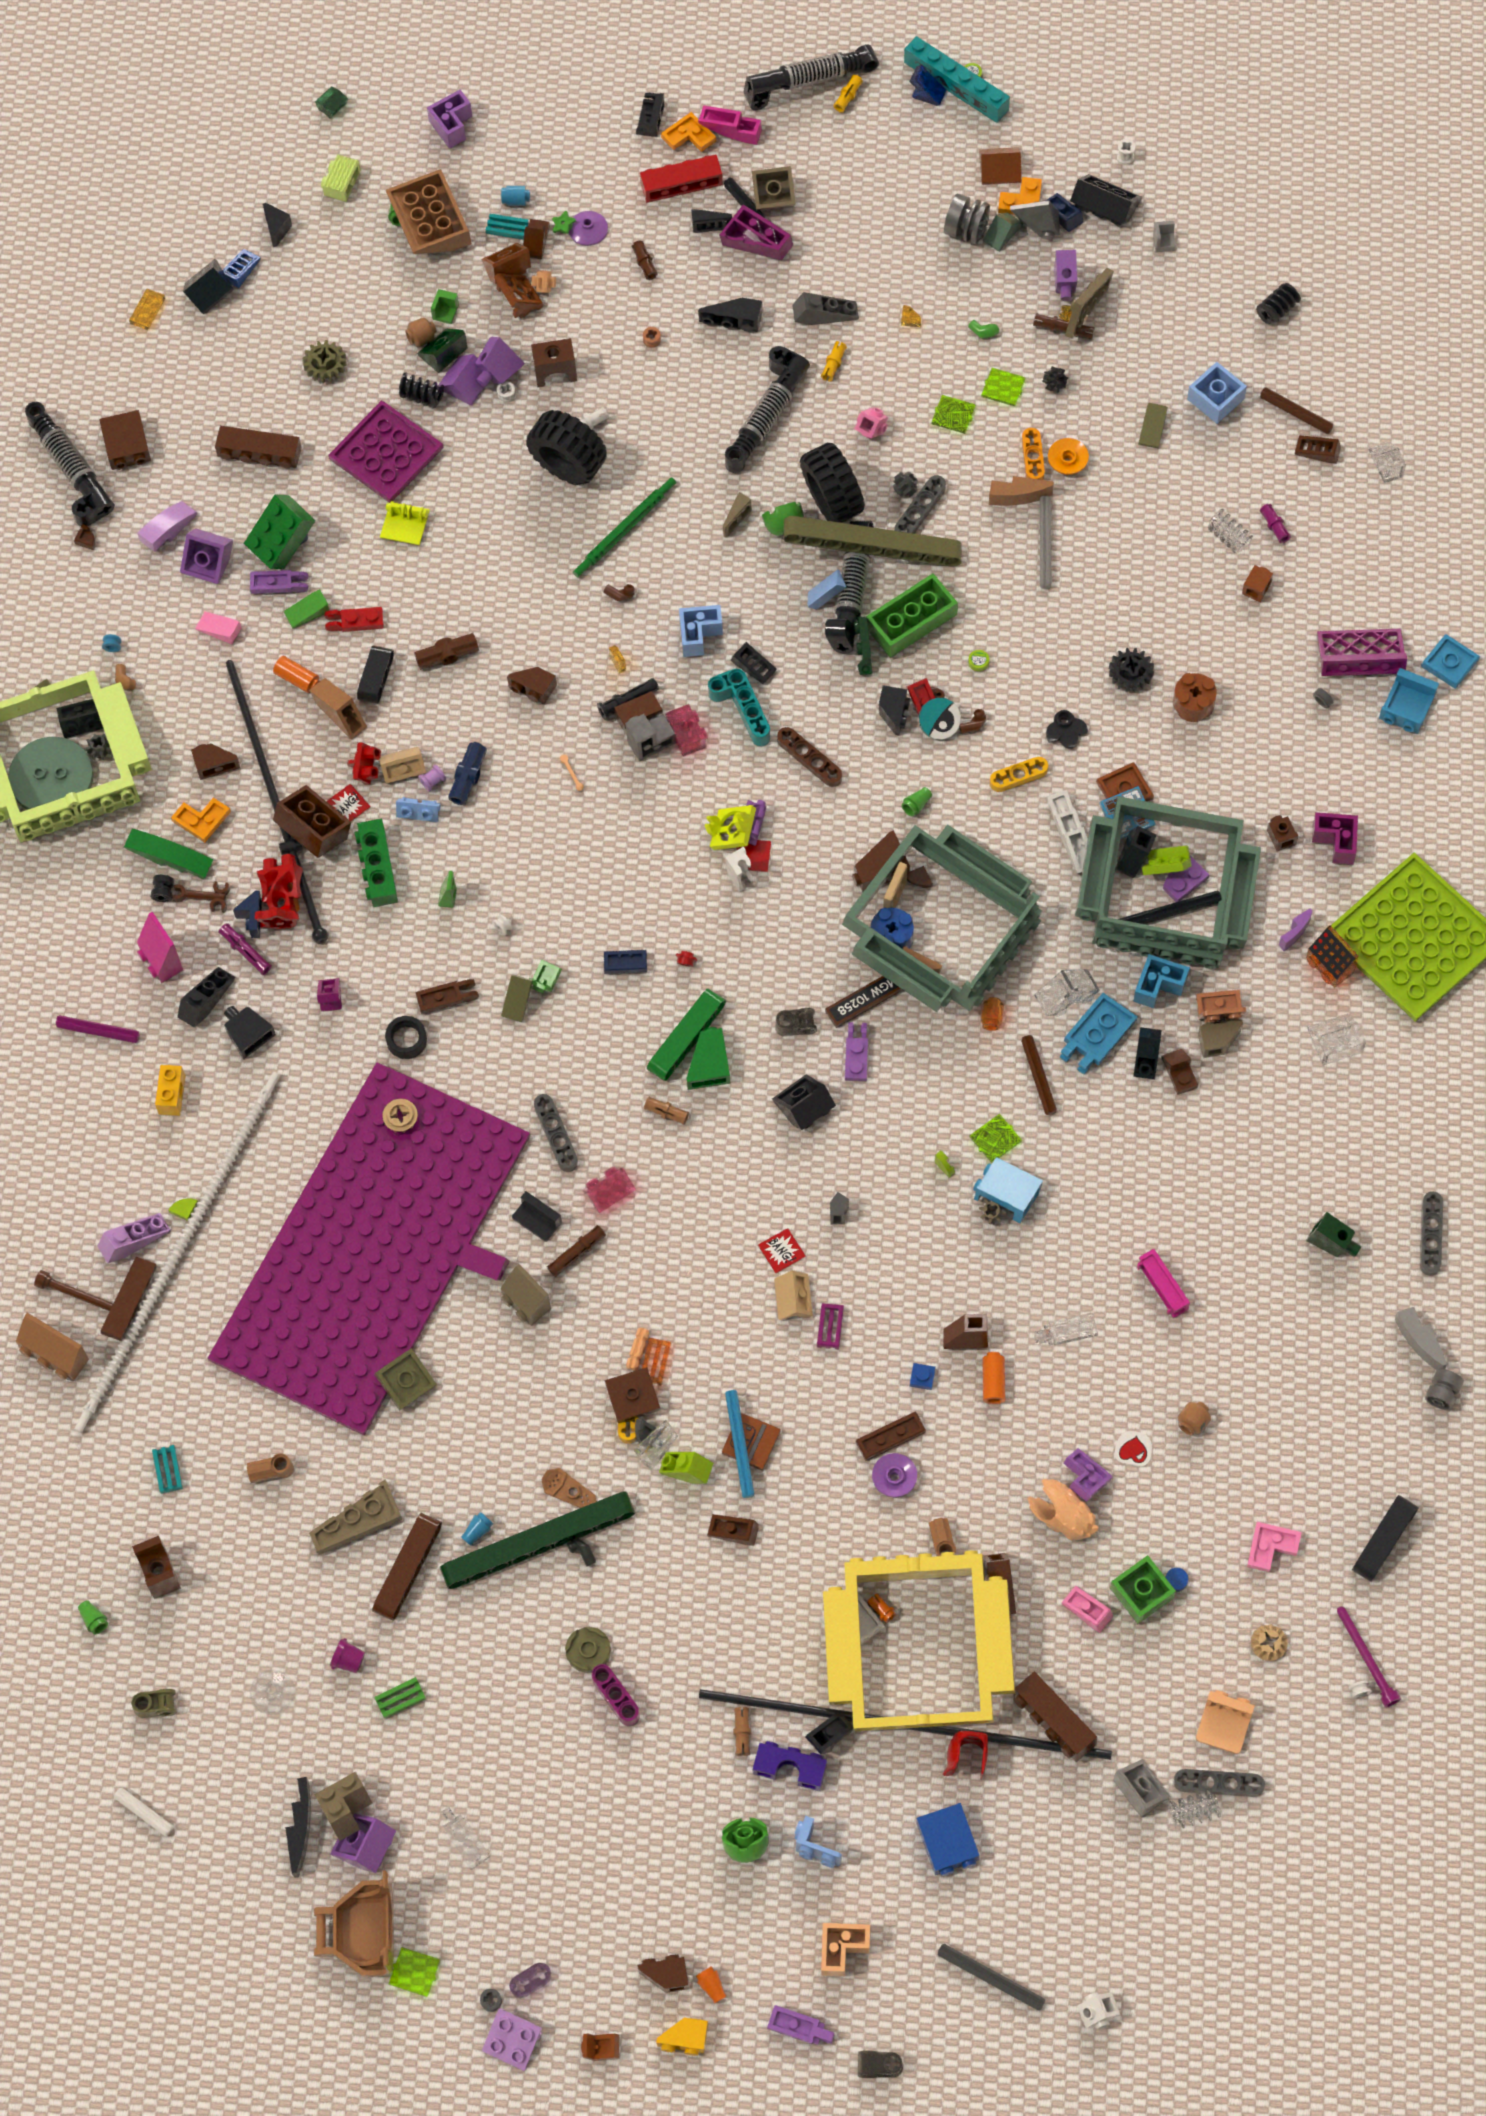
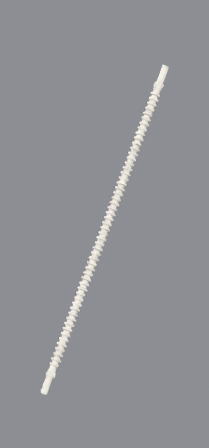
(91, 1406)

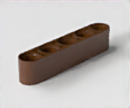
(407, 1566)

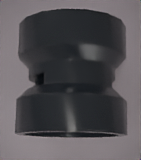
(162, 888)

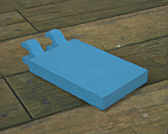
(1098, 1032)

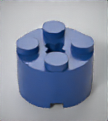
(894, 921)

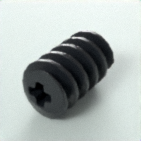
(1278, 303)
(420, 392)

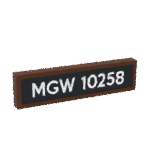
(861, 1001)

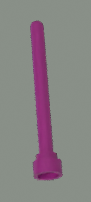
(1388, 1695)

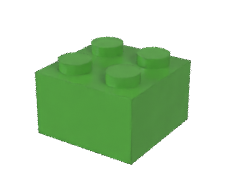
(1142, 1589)

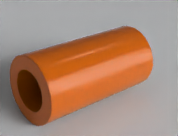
(295, 674)
(993, 1378)

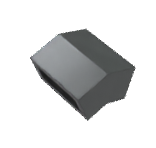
(838, 1207)

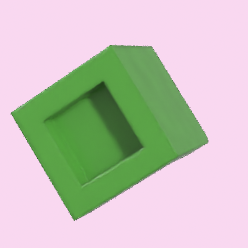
(444, 306)

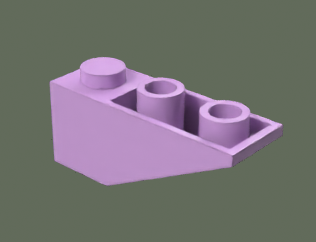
(129, 1238)

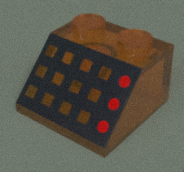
(1332, 957)

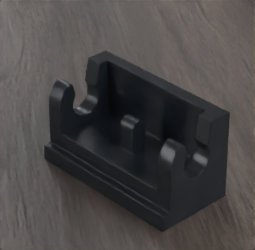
(651, 115)

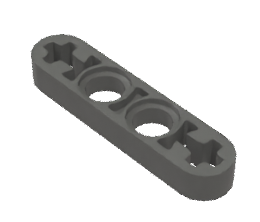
(917, 506)
(553, 1133)
(1431, 1233)
(1219, 1778)

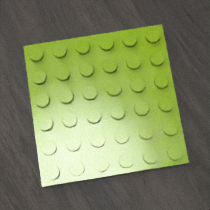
(1414, 936)

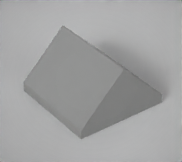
(1140, 1787)

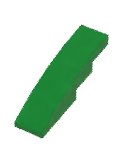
(167, 852)

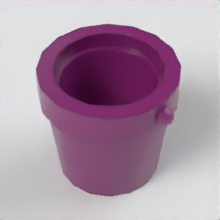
(347, 1657)

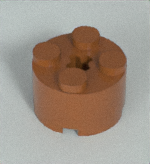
(1194, 697)

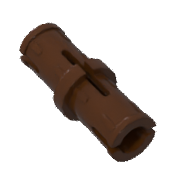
(644, 260)

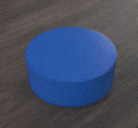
(1177, 1578)

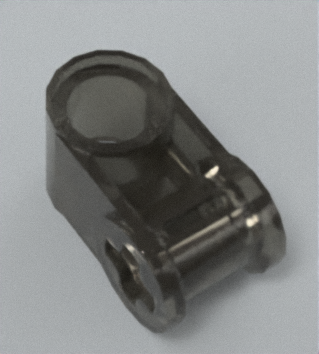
(797, 1020)
(874, 2064)

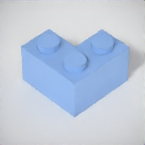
(696, 624)

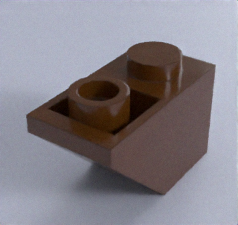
(534, 683)
(967, 1332)
(668, 1974)

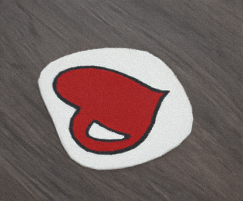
(1133, 1448)

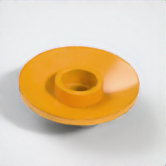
(1070, 449)

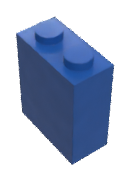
(948, 1840)

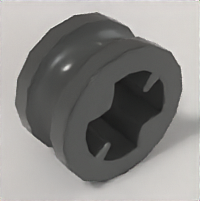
(485, 2005)

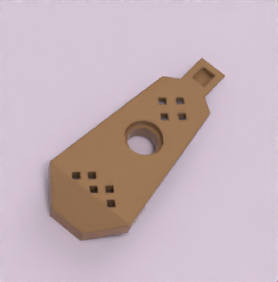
(563, 1486)

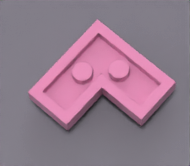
(1269, 1539)

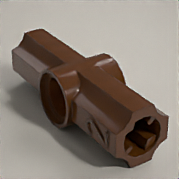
(446, 651)

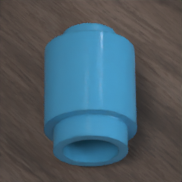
(515, 195)

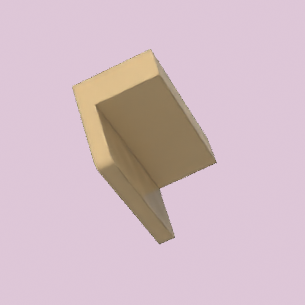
(402, 764)
(793, 1295)

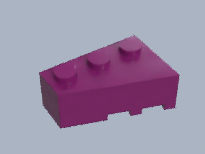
(756, 235)

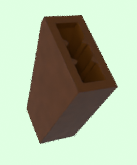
(875, 859)
(999, 1565)

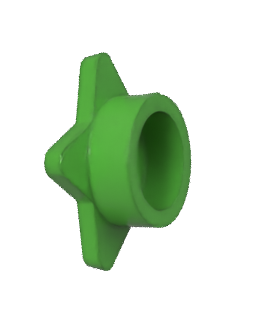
(563, 228)

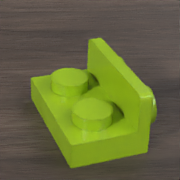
(1167, 860)

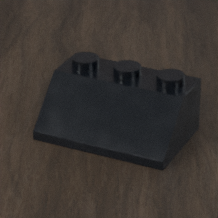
(1105, 199)

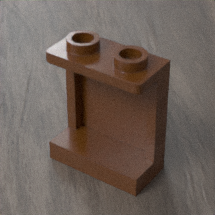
(125, 440)

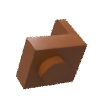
(600, 2046)

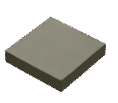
(405, 1379)

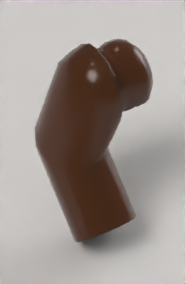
(620, 595)
(975, 724)

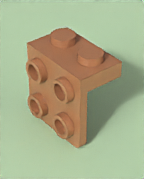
(1219, 1005)

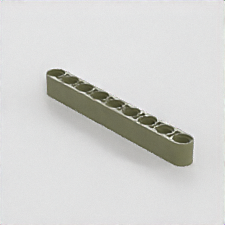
(872, 541)

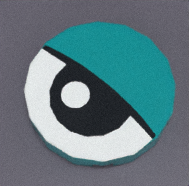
(939, 718)

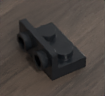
(79, 718)

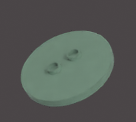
(49, 771)

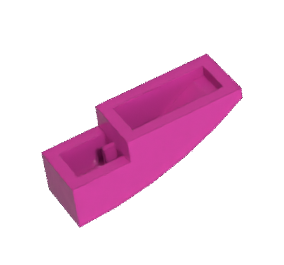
(731, 124)

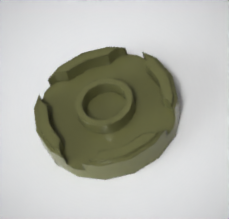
(587, 1649)

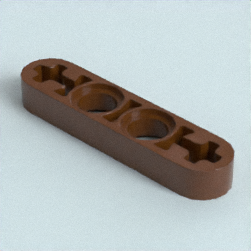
(811, 755)

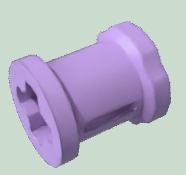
(432, 778)

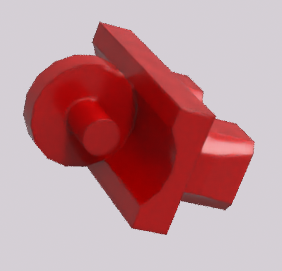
(363, 763)

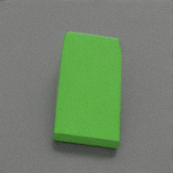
(307, 609)
(448, 891)

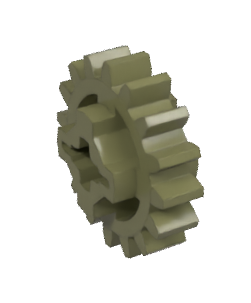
(326, 359)

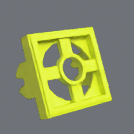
(742, 819)

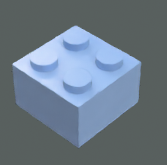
(1216, 392)

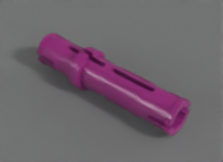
(238, 943)

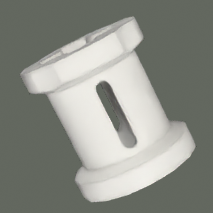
(1126, 148)

